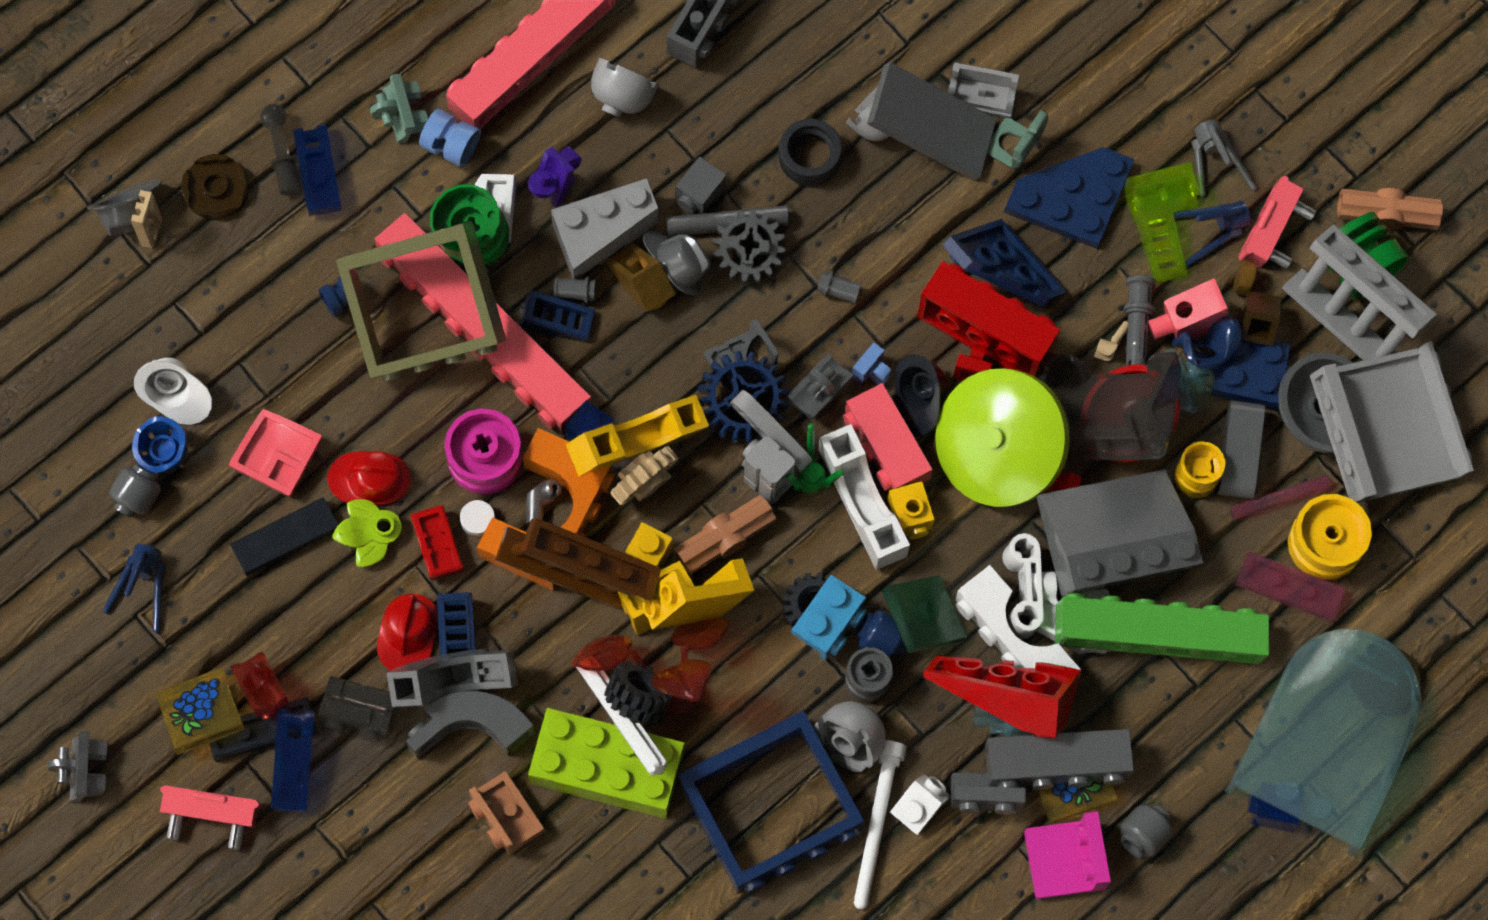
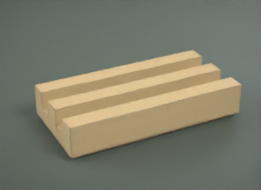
(148, 214)

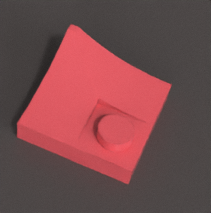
(276, 452)

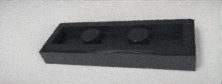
(284, 536)
(257, 733)

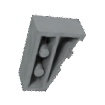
(603, 224)

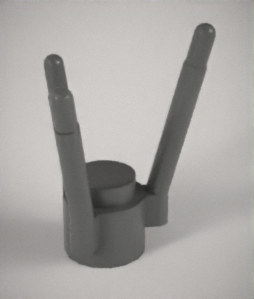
(1213, 140)

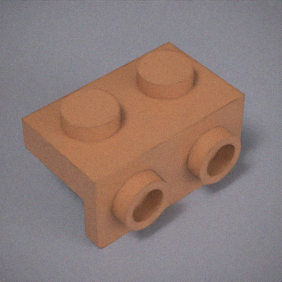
(505, 812)

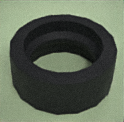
(817, 129)

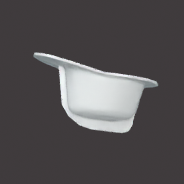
(173, 391)

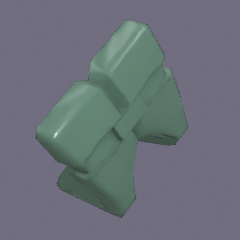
(1028, 137)

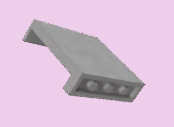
(1392, 423)

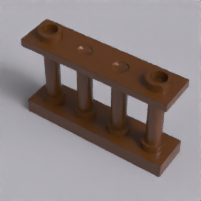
(578, 563)

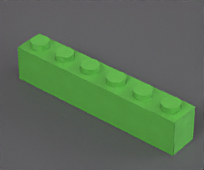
(1162, 629)

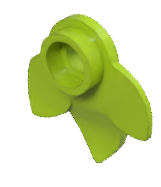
(362, 533)

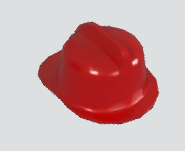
(369, 476)
(407, 631)

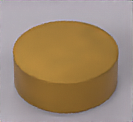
(1245, 277)

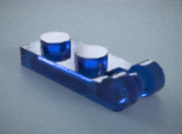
(317, 171)
(292, 761)

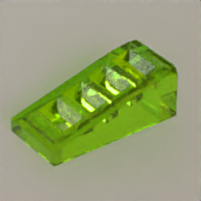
(1156, 217)

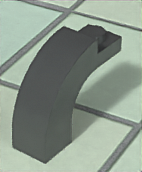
(451, 673)
(471, 711)

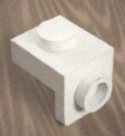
(920, 802)

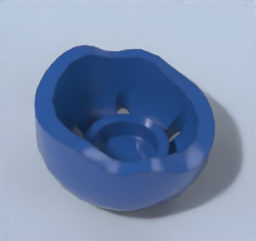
(163, 449)

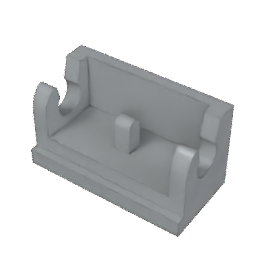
(984, 89)

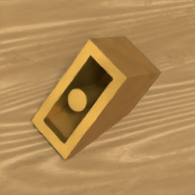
(641, 277)

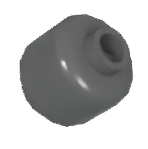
(135, 490)
(1146, 831)

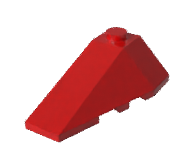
(1026, 698)

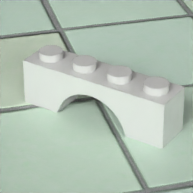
(871, 517)
(985, 602)

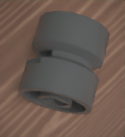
(868, 675)

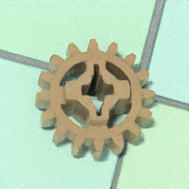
(644, 475)

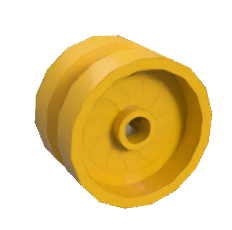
(1347, 541)

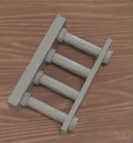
(1372, 281)

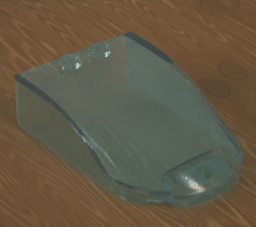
(1333, 734)

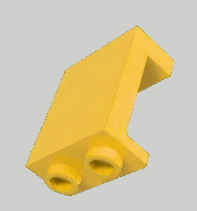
(680, 605)

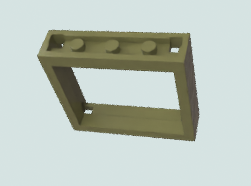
(480, 287)

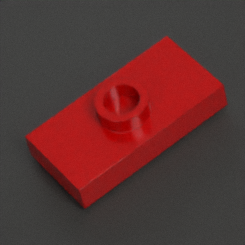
(437, 542)

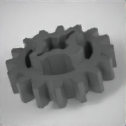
(764, 248)

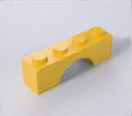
(630, 439)

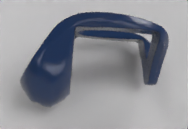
(1222, 337)

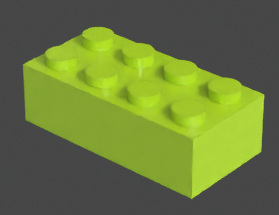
(599, 765)

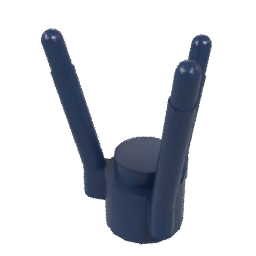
(1228, 217)
(141, 565)

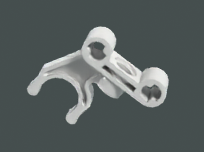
(1036, 591)

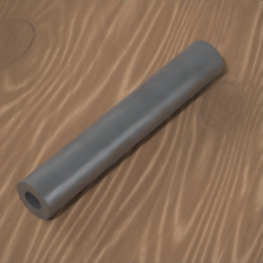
(709, 222)

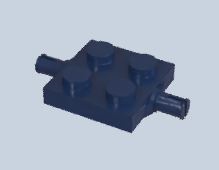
(1251, 373)

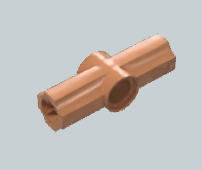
(1391, 207)
(724, 534)

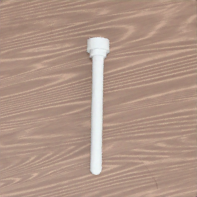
(890, 758)

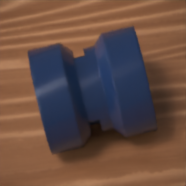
(334, 297)

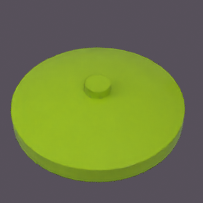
(1002, 437)

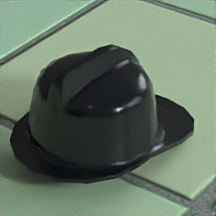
(918, 393)

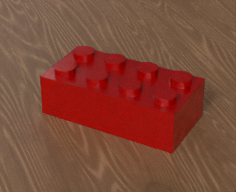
(980, 316)

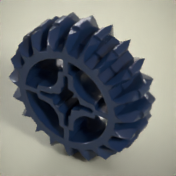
(736, 381)

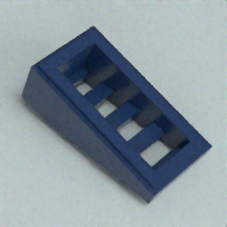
(554, 328)
(455, 600)

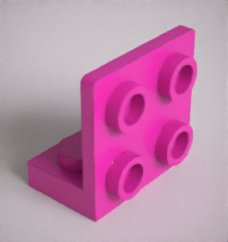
(1067, 857)

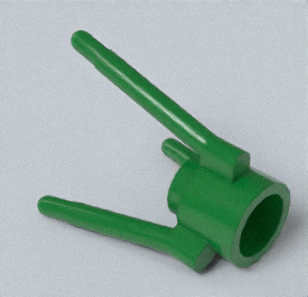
(813, 476)

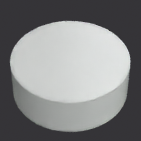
(476, 517)

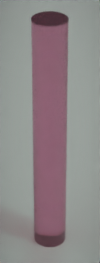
(1279, 497)

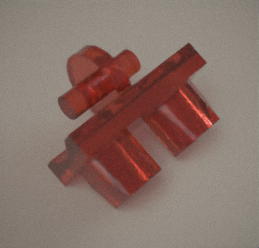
(260, 686)

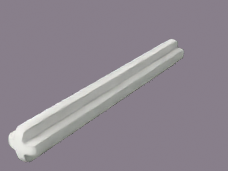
(632, 731)

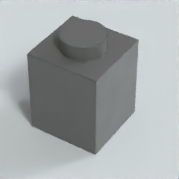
(700, 187)

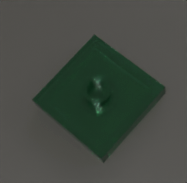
(924, 614)

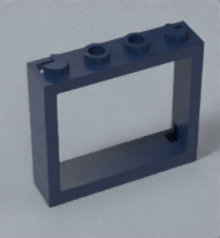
(744, 752)

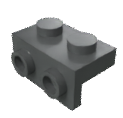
(972, 794)

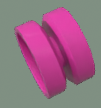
(479, 432)

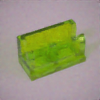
(1162, 188)

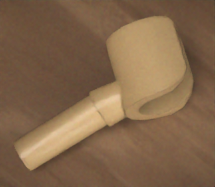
(1106, 349)

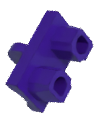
(554, 175)

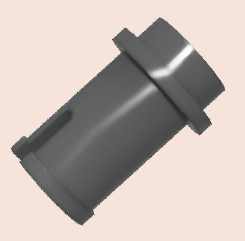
(838, 287)
(575, 289)

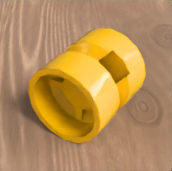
(1199, 469)

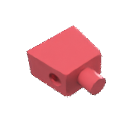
(1199, 305)

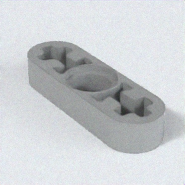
(768, 426)

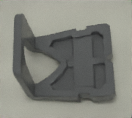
(741, 344)

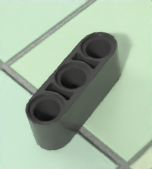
(1241, 449)

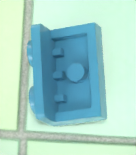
(829, 617)

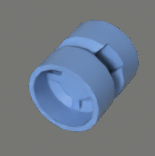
(451, 138)

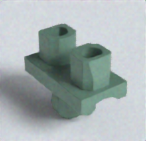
(395, 109)

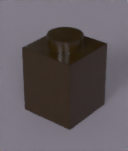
(1260, 317)

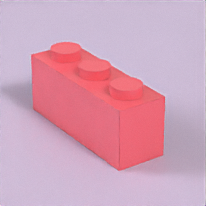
(886, 439)

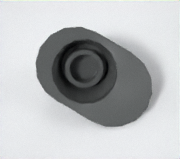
(117, 210)
(680, 258)

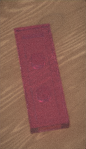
(1290, 586)

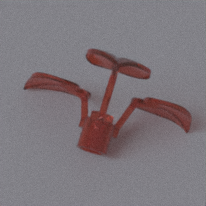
(682, 681)

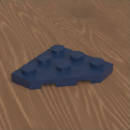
(1073, 195)
(1004, 260)

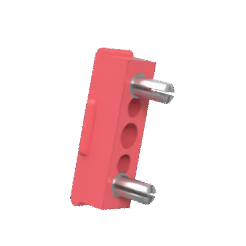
(1271, 222)
(210, 807)

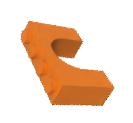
(550, 458)

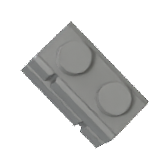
(767, 468)

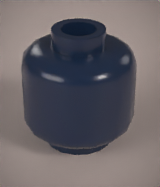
(880, 632)

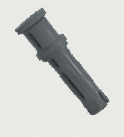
(1138, 313)

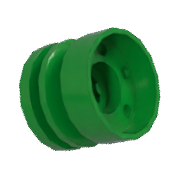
(473, 204)
(1368, 237)

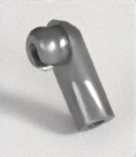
(541, 497)

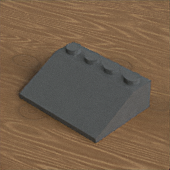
(1118, 532)

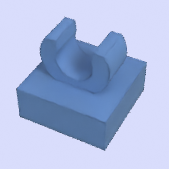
(871, 366)

